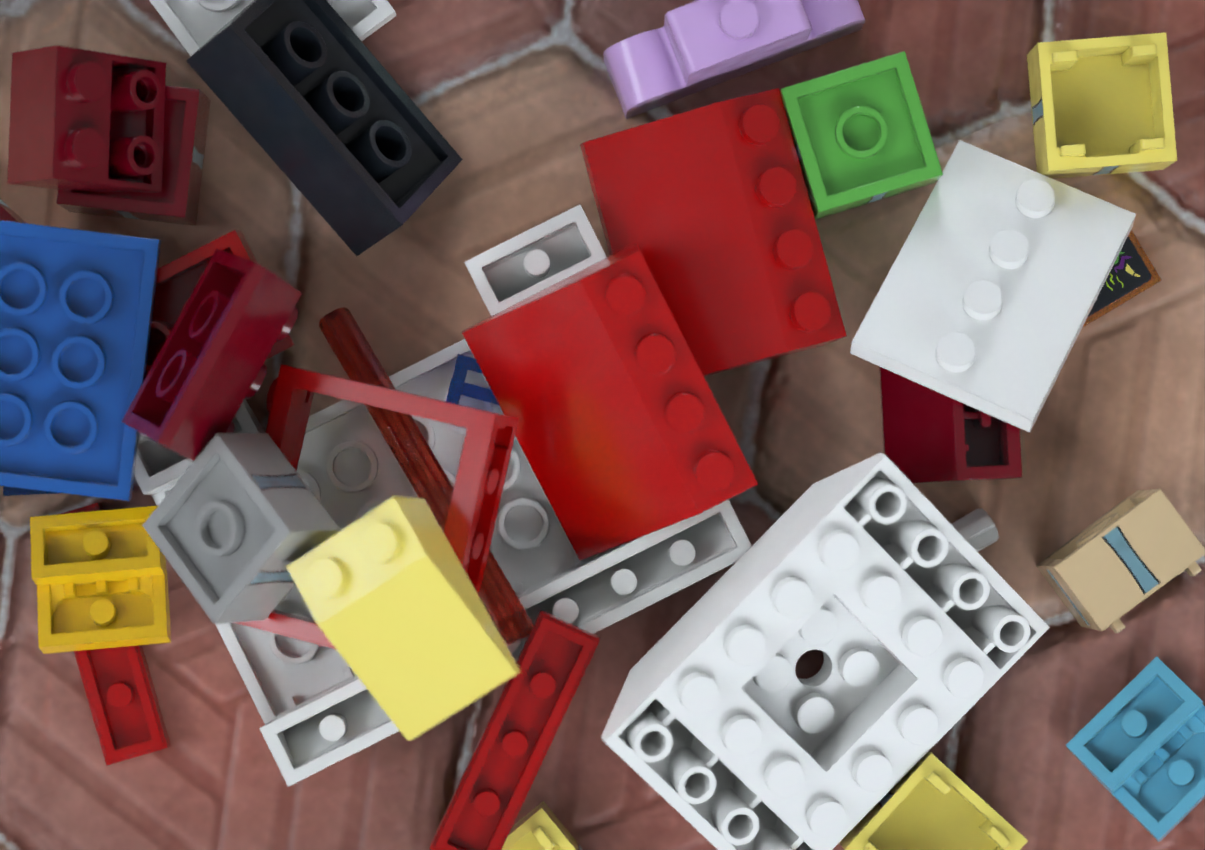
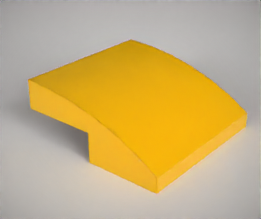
(98, 581)

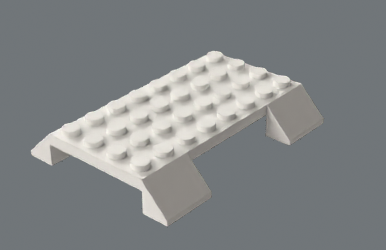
(307, 692)

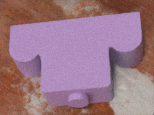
(719, 42)

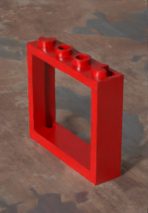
(477, 481)

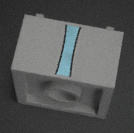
(238, 526)

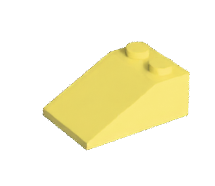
(404, 615)

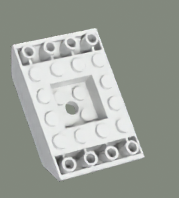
(908, 645)

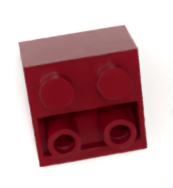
(86, 121)
(942, 438)

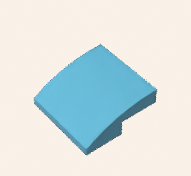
(1149, 748)

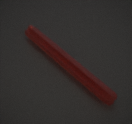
(420, 465)

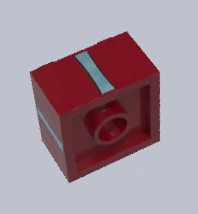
(183, 161)

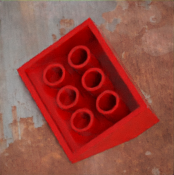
(722, 228)
(610, 405)

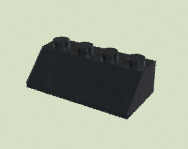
(327, 115)

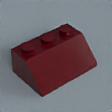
(214, 355)

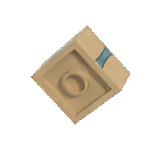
(1122, 560)

